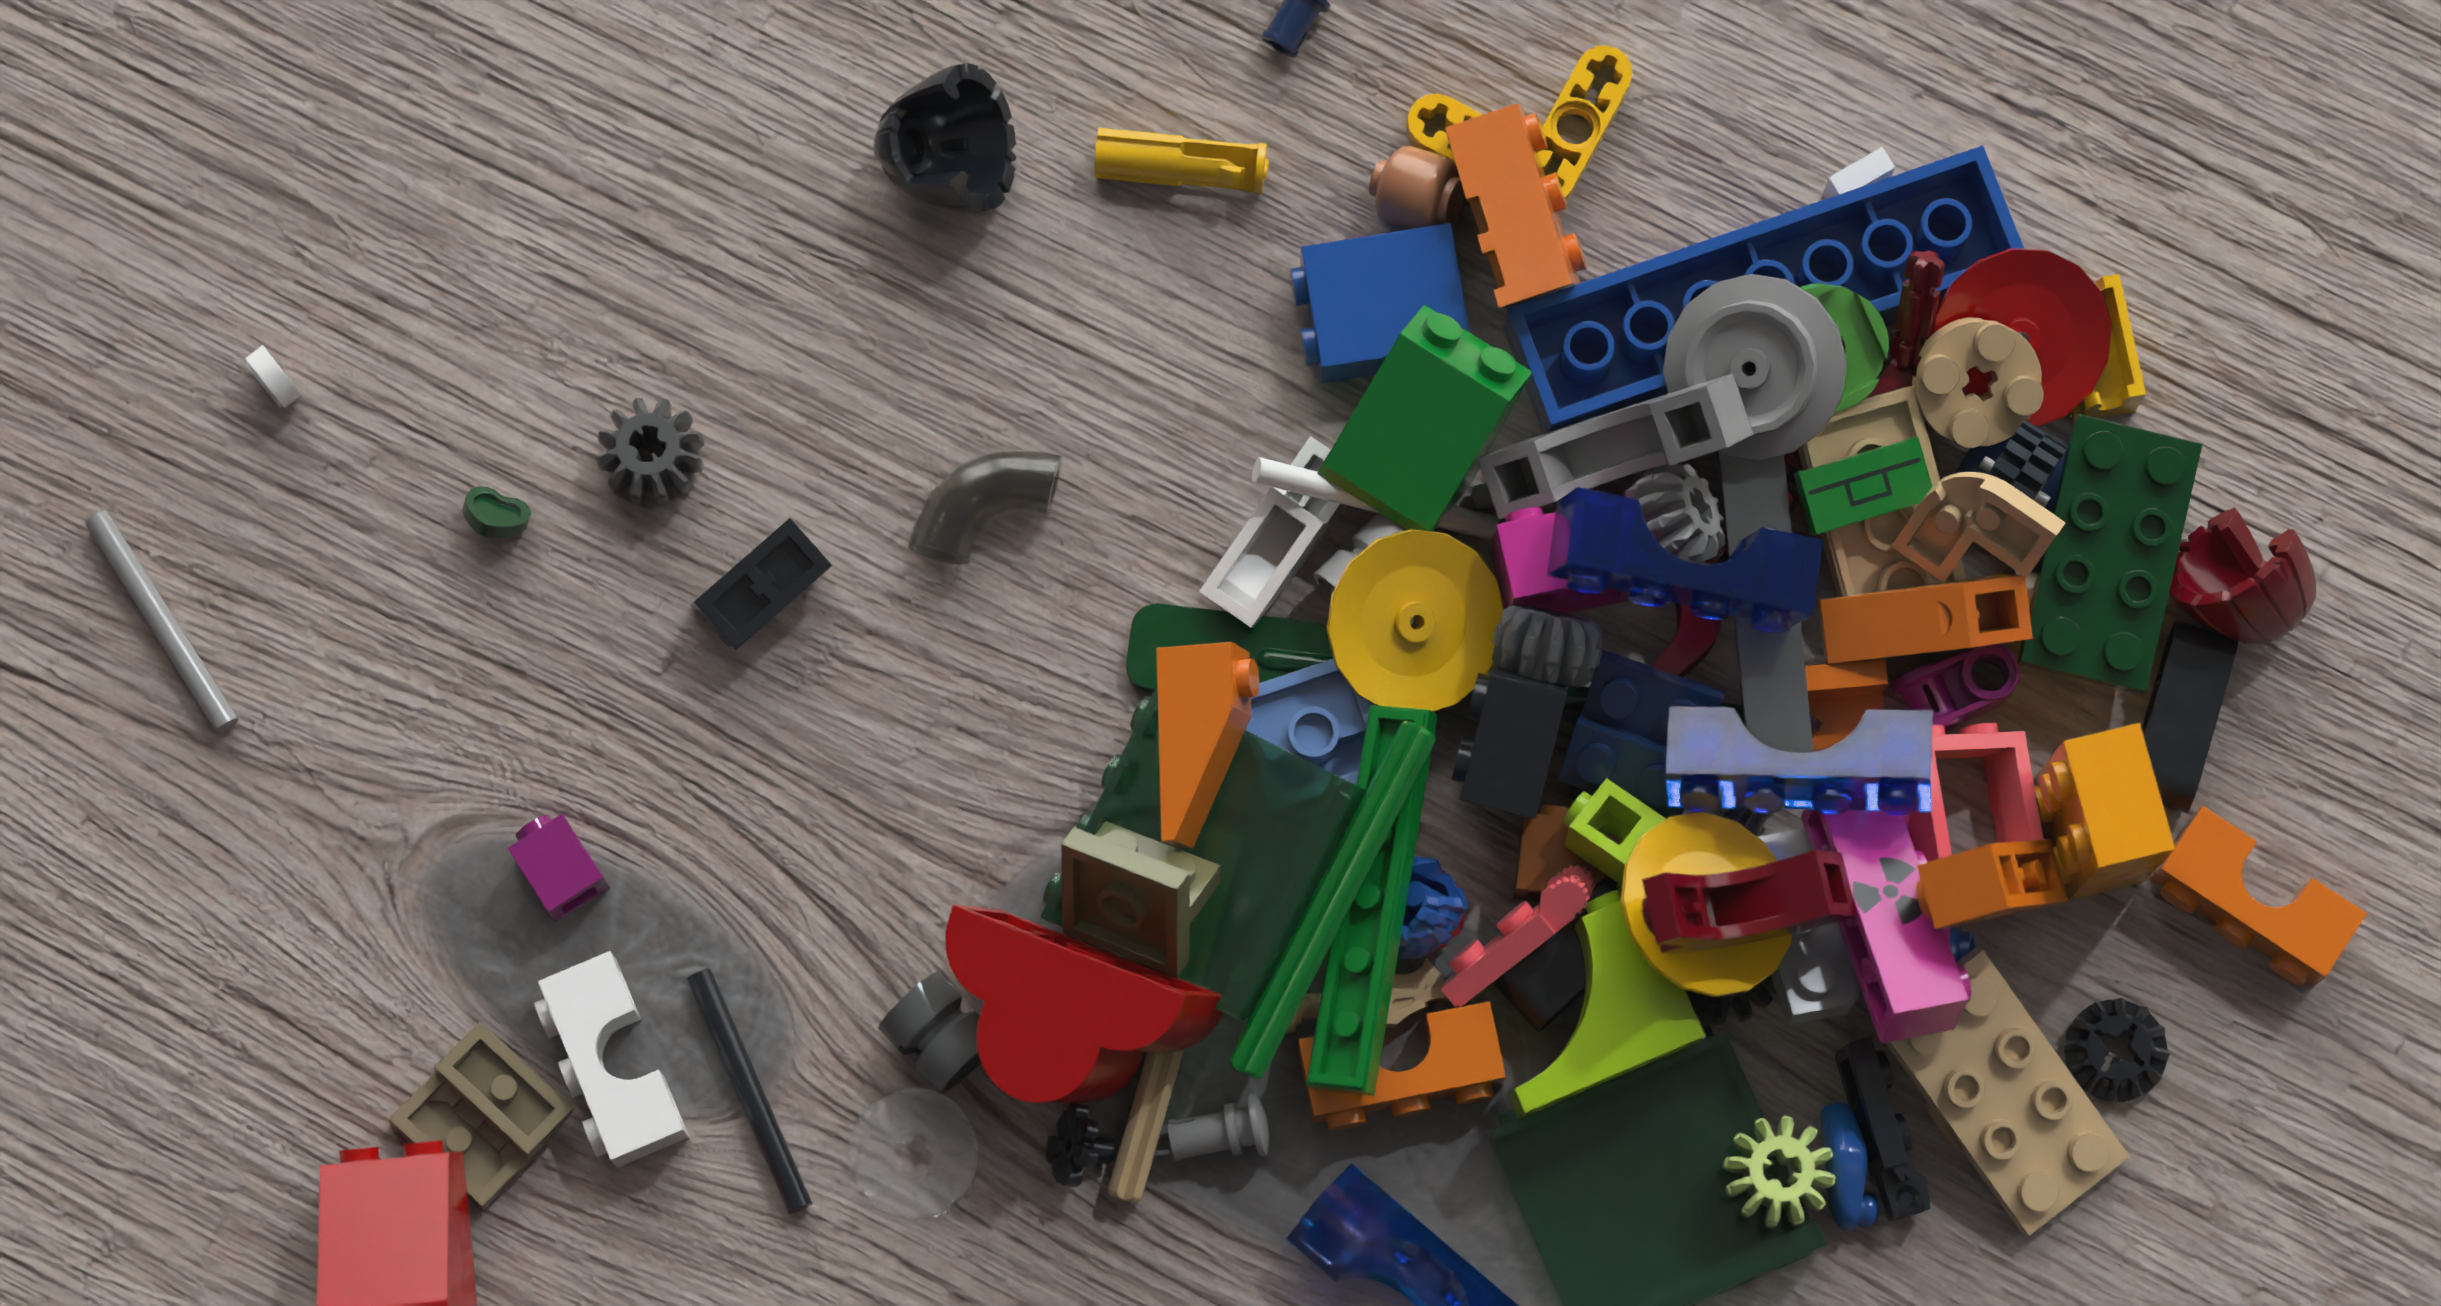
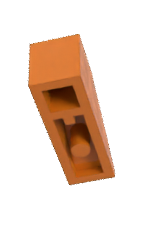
(1200, 724)
(1990, 883)

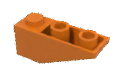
(1925, 618)

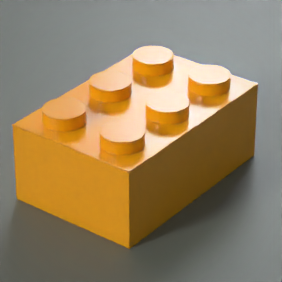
(2103, 811)

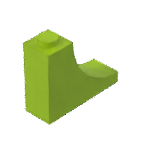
(1625, 1018)

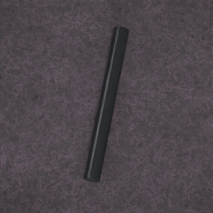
(749, 1091)

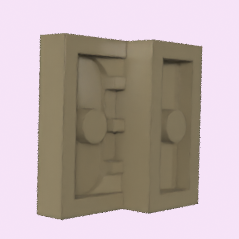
(488, 1108)

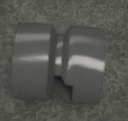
(936, 1030)

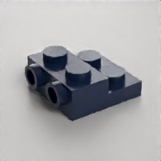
(1626, 730)

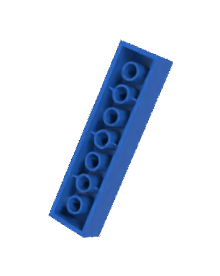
(1608, 336)

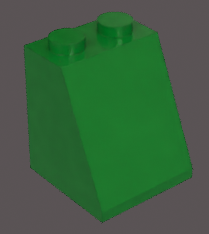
(1425, 421)

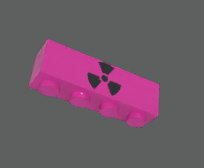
(1893, 946)

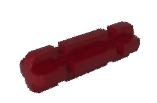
(1917, 306)

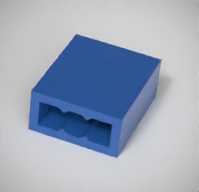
(1369, 291)

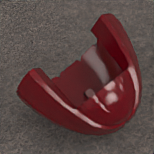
(2234, 589)

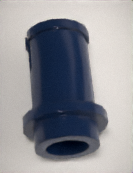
(1293, 24)

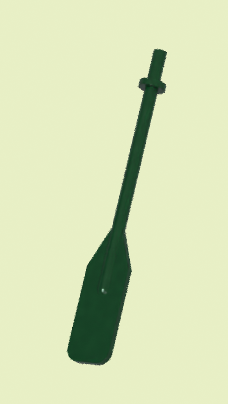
(1274, 644)

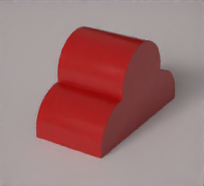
(1064, 1013)

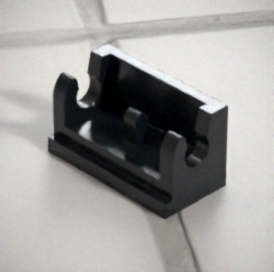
(761, 584)

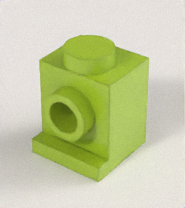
(1610, 812)

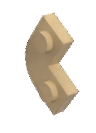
(1979, 510)

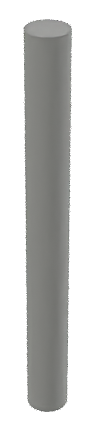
(161, 621)

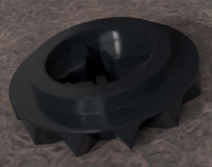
(2086, 1053)

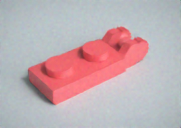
(1520, 934)

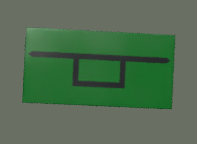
(1863, 485)

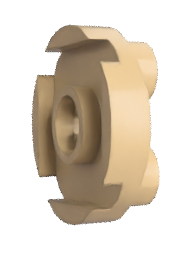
(2011, 393)

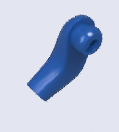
(1849, 1165)

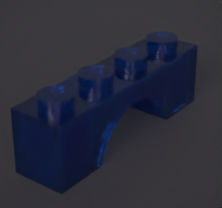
(1607, 544)
(1875, 768)
(1368, 1235)

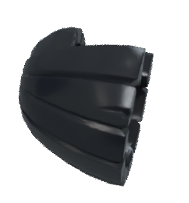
(950, 140)

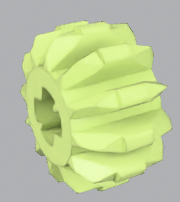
(1786, 1151)

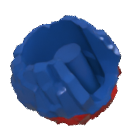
(1432, 910)

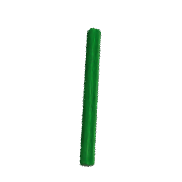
(1331, 900)

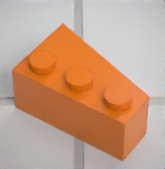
(1515, 205)

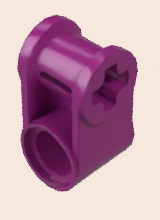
(1949, 686)

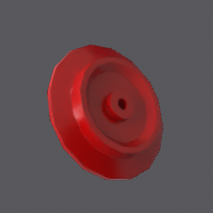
(2054, 310)

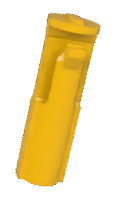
(1179, 160)

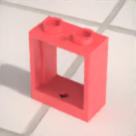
(2008, 784)

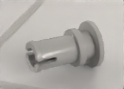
(1221, 1131)

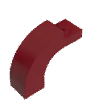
(1747, 903)

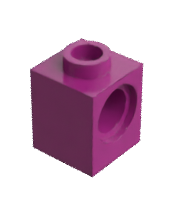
(557, 865)

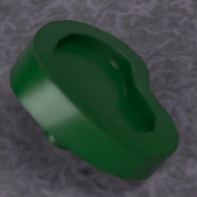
(495, 514)

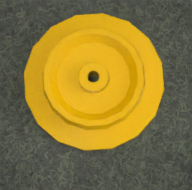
(1452, 629)
(1699, 846)

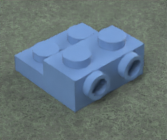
(1314, 718)

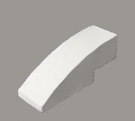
(1272, 545)

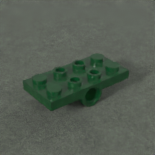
(2115, 557)

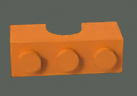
(2207, 876)
(1460, 1063)

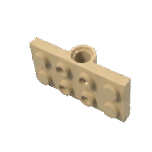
(2010, 1102)

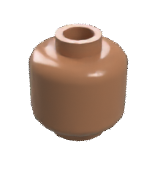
(1417, 189)

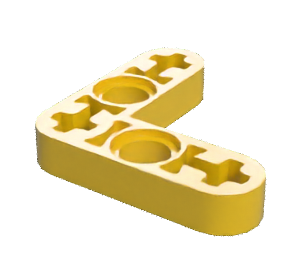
(1579, 82)

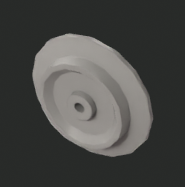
(1786, 338)

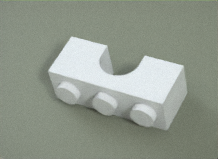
(585, 1010)

